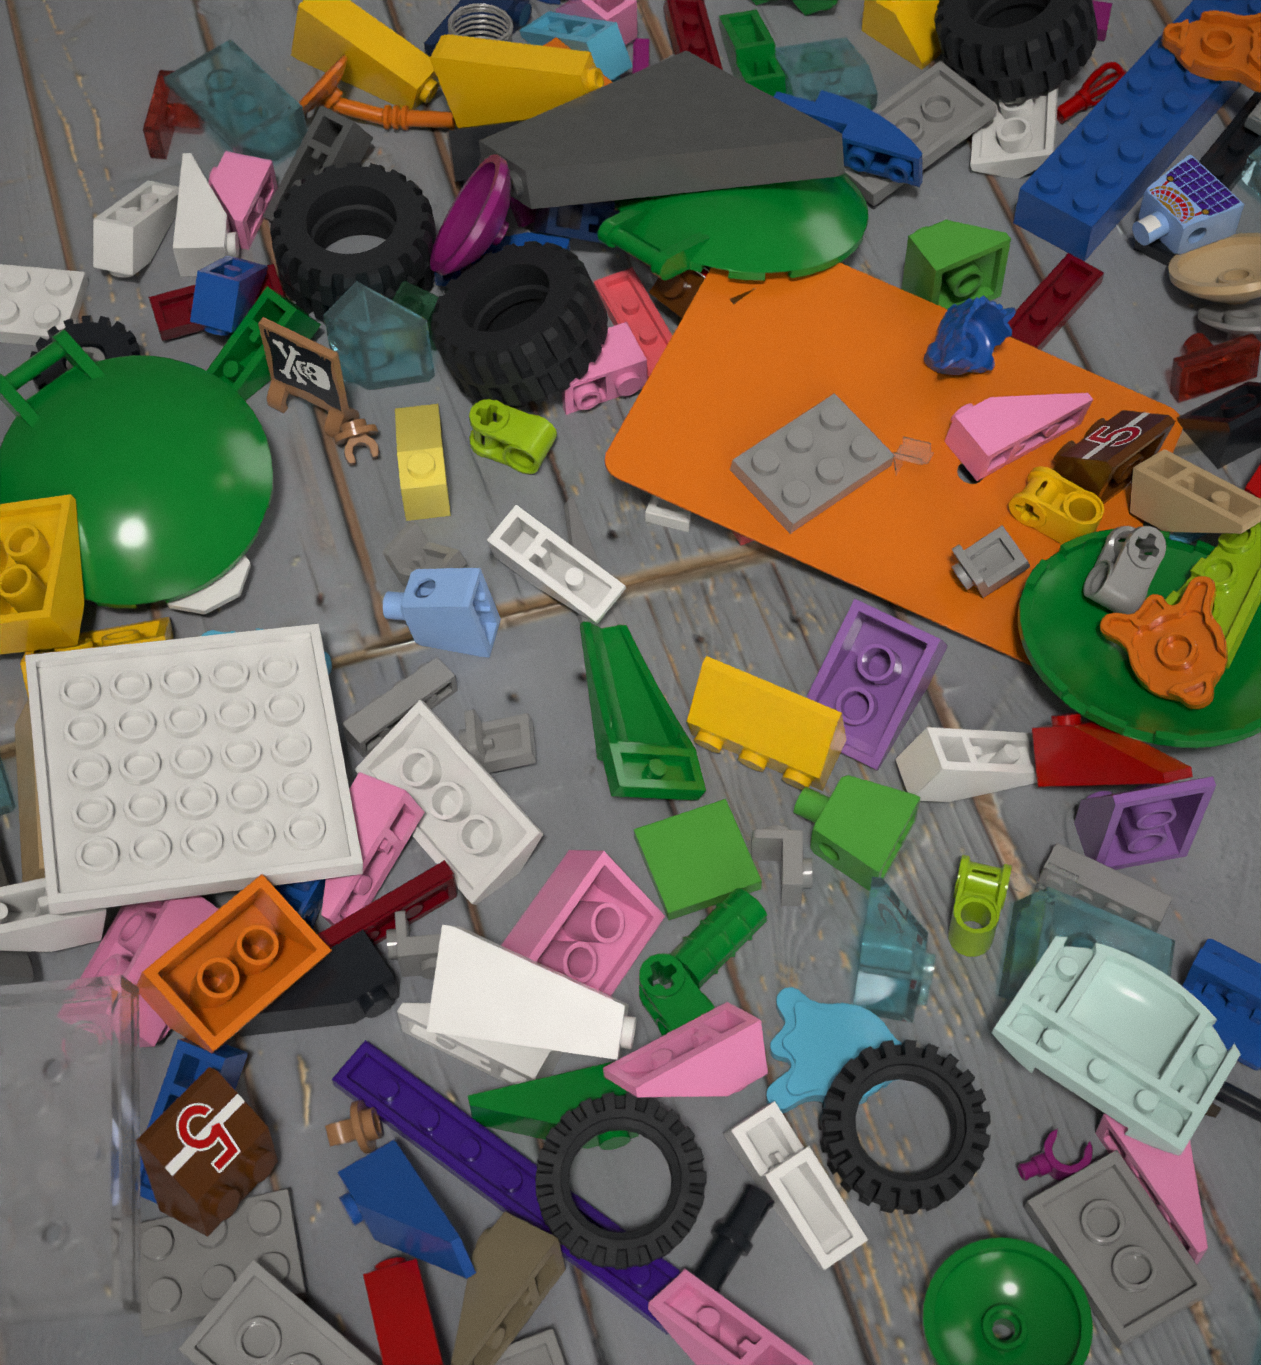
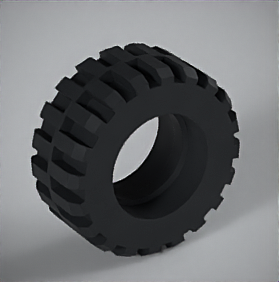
(1018, 60)
(344, 205)
(520, 324)

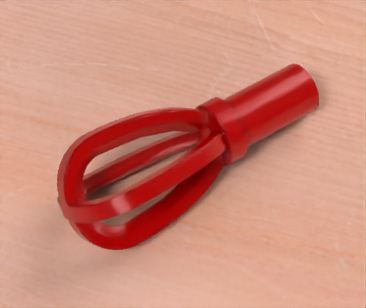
(1084, 97)

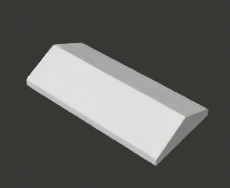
(1016, 137)
(466, 811)

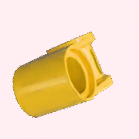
(1056, 506)

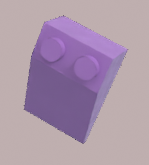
(875, 679)
(1143, 823)

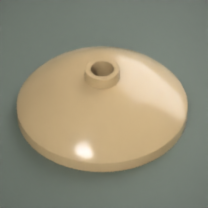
(1221, 270)

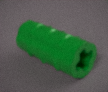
(720, 935)

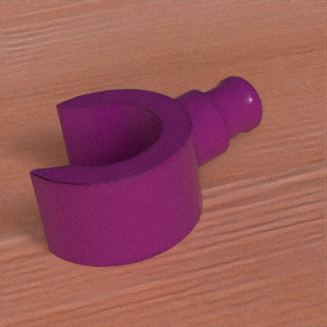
(1046, 1163)

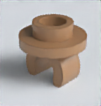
(355, 434)
(362, 1127)

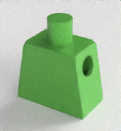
(859, 826)

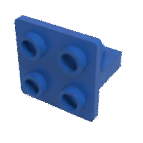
(1232, 992)

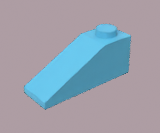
(583, 34)

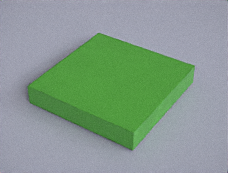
(696, 859)

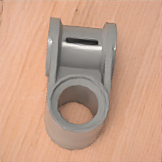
(1123, 571)

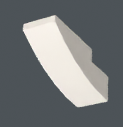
(797, 1184)

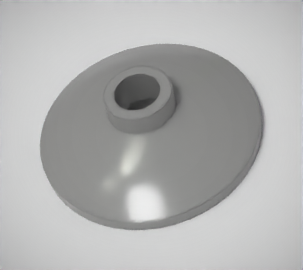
(1233, 319)

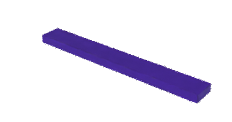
(483, 1163)

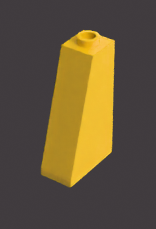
(377, 56)
(509, 80)

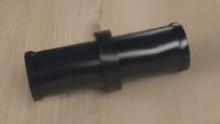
(733, 1237)

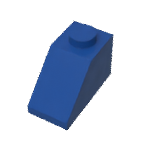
(226, 293)

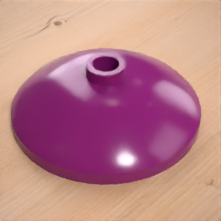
(474, 218)

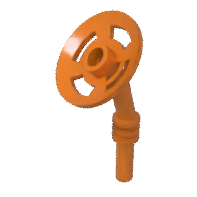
(329, 96)

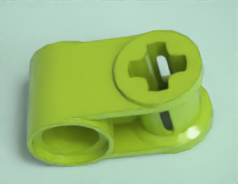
(514, 440)
(978, 898)

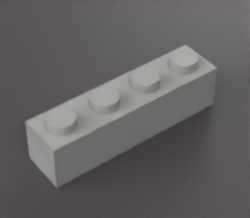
(430, 683)
(1112, 889)

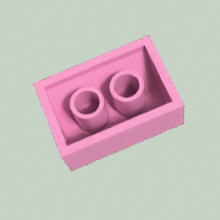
(587, 921)
(138, 939)

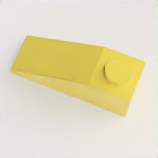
(421, 462)

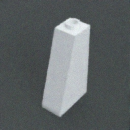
(514, 1000)

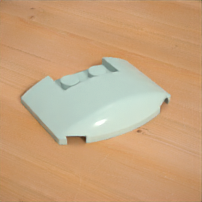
(1119, 1040)

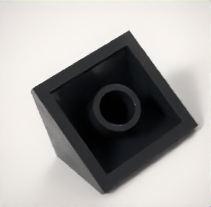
(1227, 424)

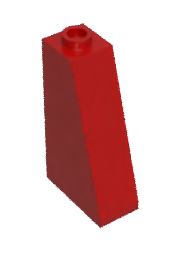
(402, 1314)

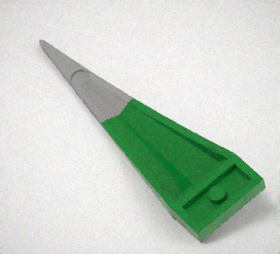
(631, 720)

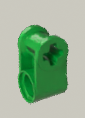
(670, 1006)

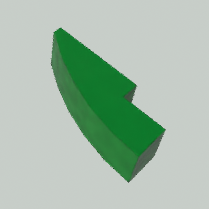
(752, 51)

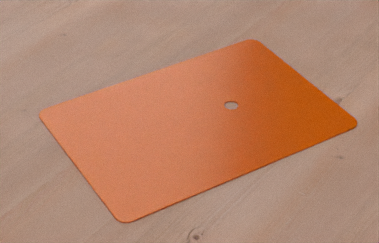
(797, 341)

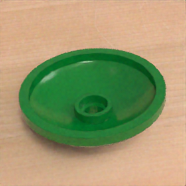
(1012, 1287)

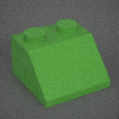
(955, 263)

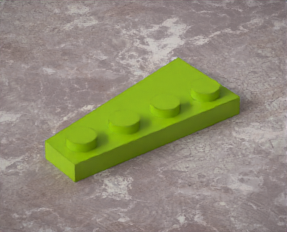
(1237, 579)

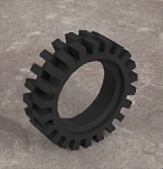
(944, 1080)
(664, 1131)

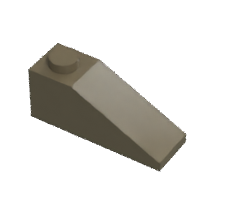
(512, 1277)

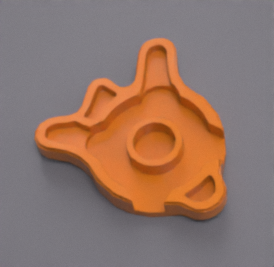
(1219, 47)
(1174, 648)

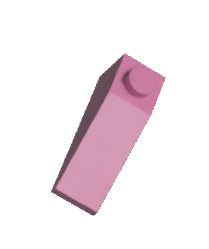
(1011, 427)
(384, 824)
(700, 1059)
(1166, 1179)
(715, 1329)

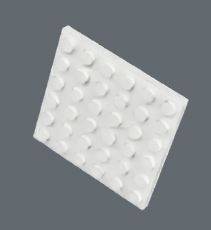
(188, 768)

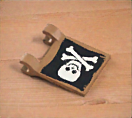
(305, 371)

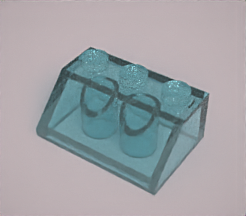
(240, 102)

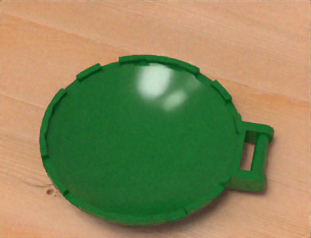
(743, 229)
(159, 464)
(1095, 675)

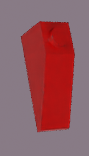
(1089, 754)

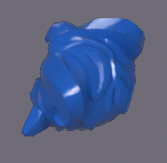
(969, 337)

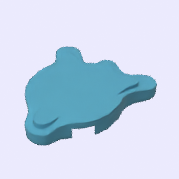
(818, 1044)

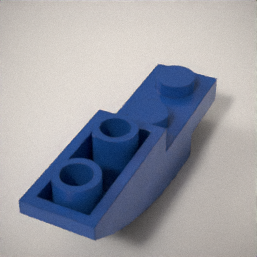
(868, 139)

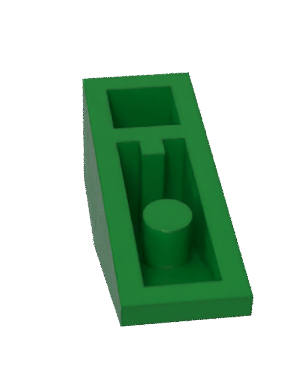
(243, 357)
(538, 1104)

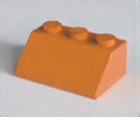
(231, 966)

